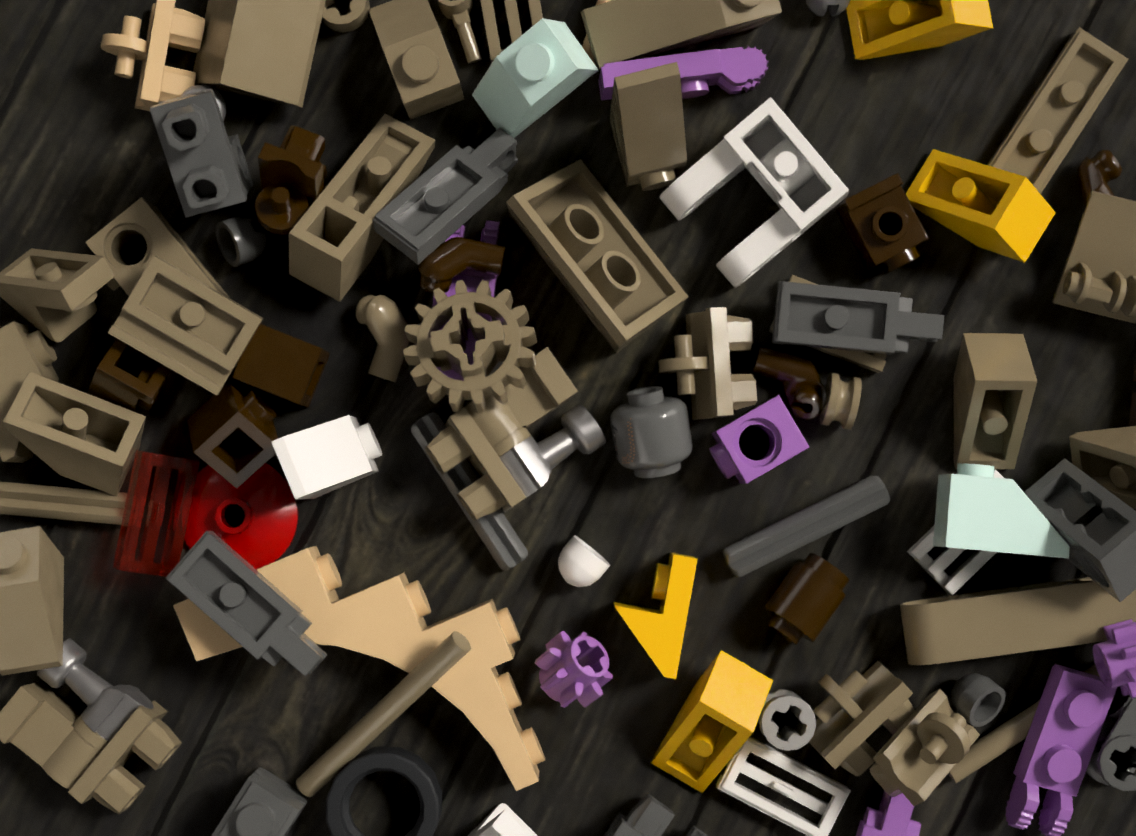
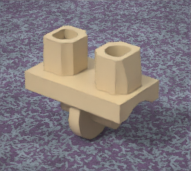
(166, 29)

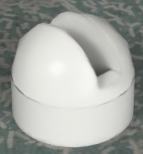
(581, 563)

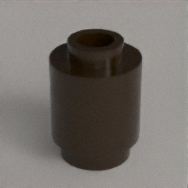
(806, 599)

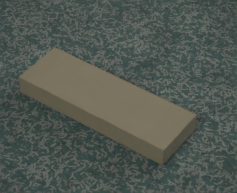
(1059, 109)

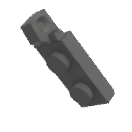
(446, 196)
(850, 319)
(245, 604)

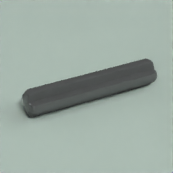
(806, 526)
(492, 529)

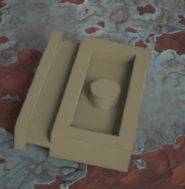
(185, 325)

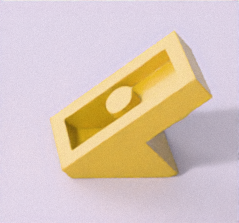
(663, 629)

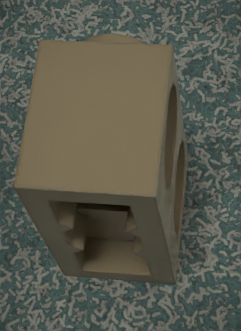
(162, 240)

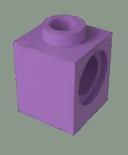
(783, 437)

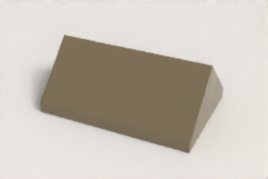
(259, 48)
(596, 253)

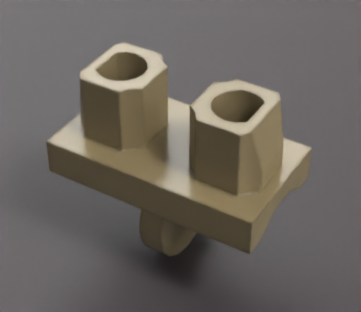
(705, 366)
(855, 712)
(923, 750)

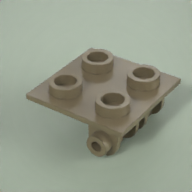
(1102, 260)

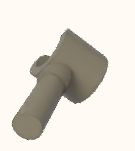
(459, 13)

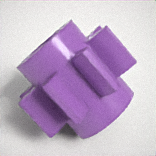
(1117, 657)
(574, 669)

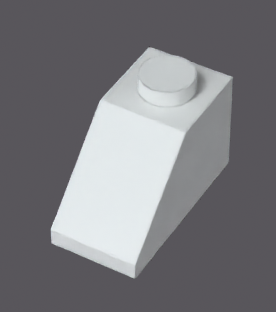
(327, 456)

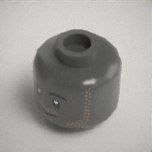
(651, 433)

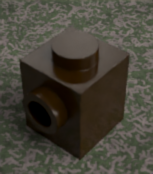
(234, 433)

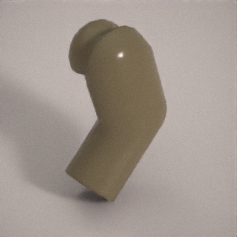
(387, 328)

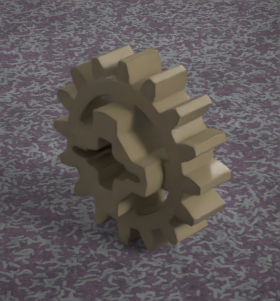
(447, 346)

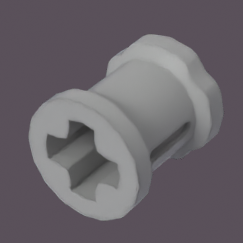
(789, 737)

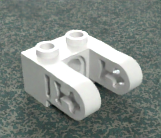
(784, 168)

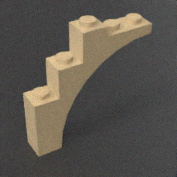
(390, 625)

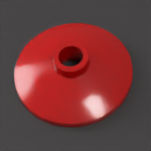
(268, 511)

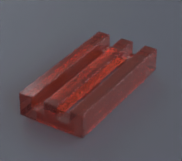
(134, 511)

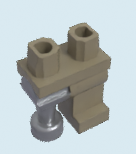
(503, 448)
(91, 747)

